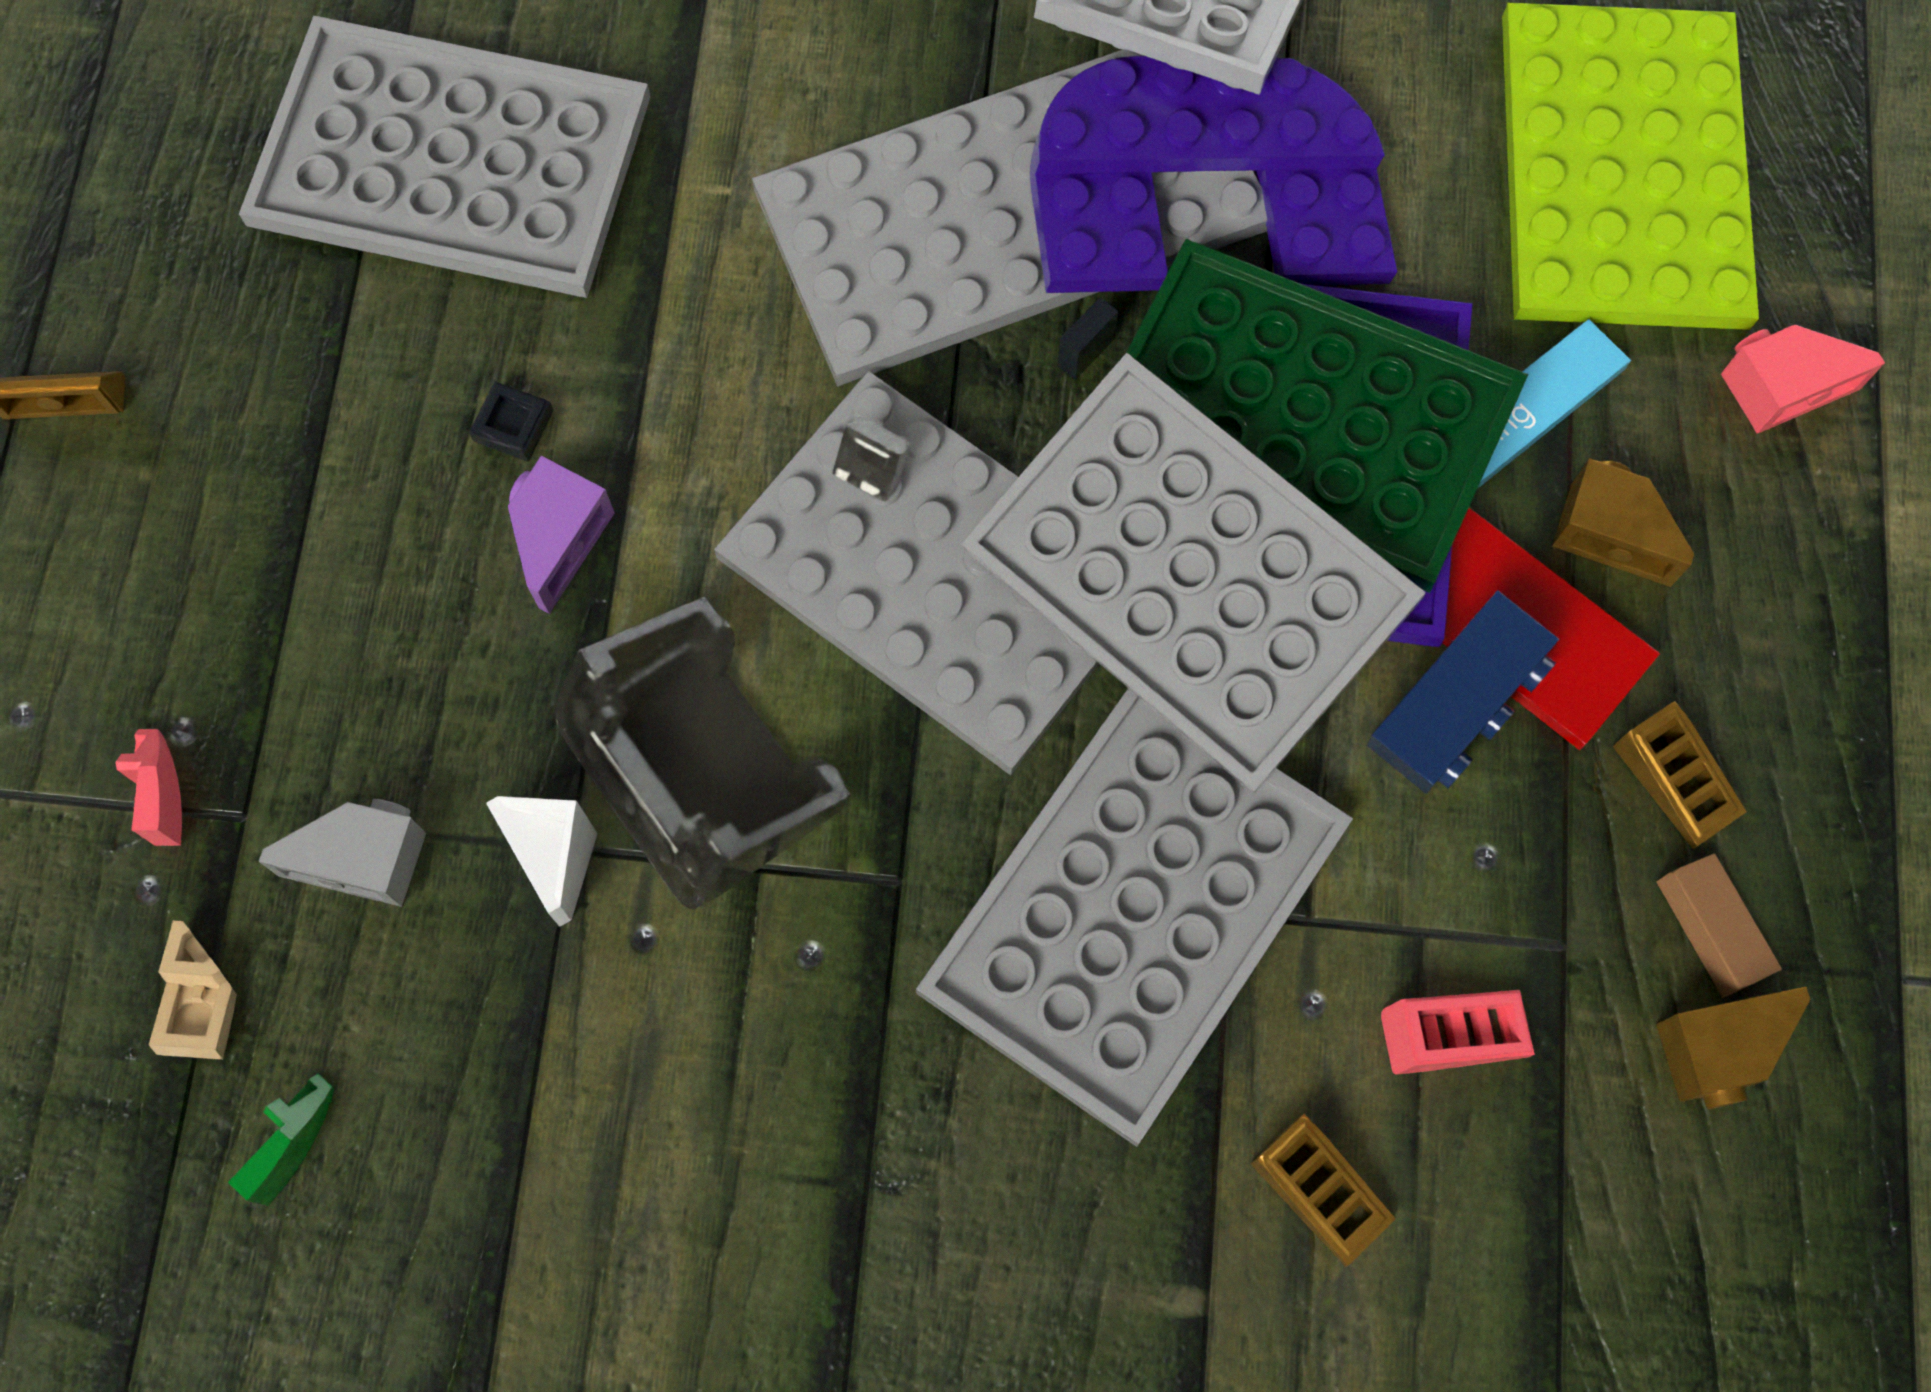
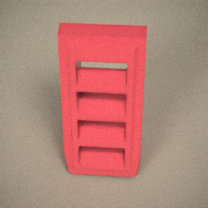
(1415, 1037)

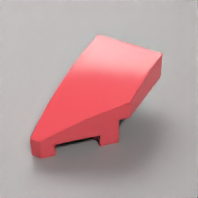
(157, 796)

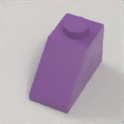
(555, 526)

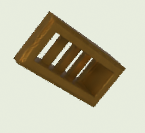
(1689, 746)
(1324, 1153)

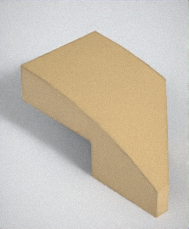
(195, 1002)

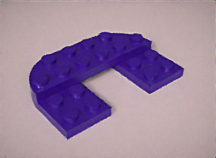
(1143, 116)

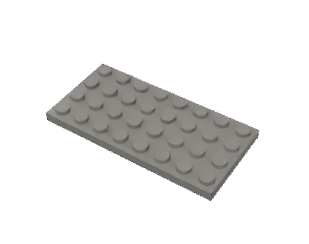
(937, 231)

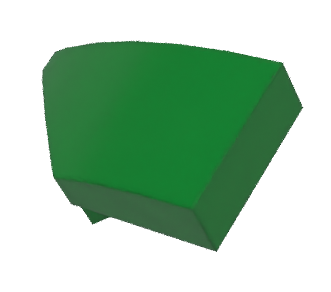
(285, 1150)

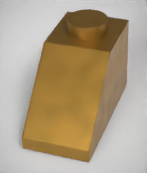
(1622, 524)
(1729, 1045)

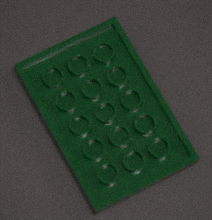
(1333, 399)

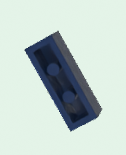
(1465, 694)

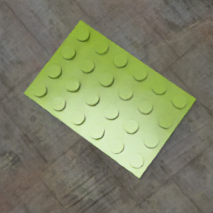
(1627, 167)

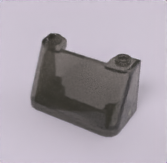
(689, 754)

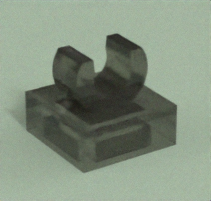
(871, 457)

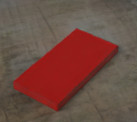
(1594, 654)

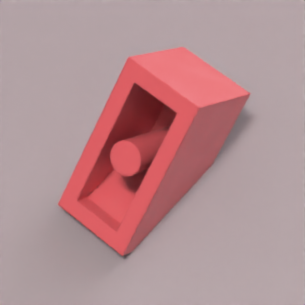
(1795, 373)

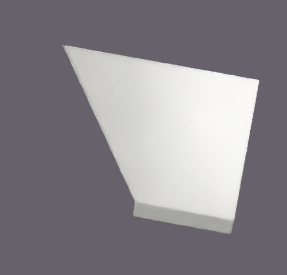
(552, 846)

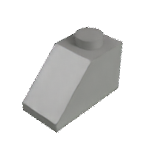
(353, 851)

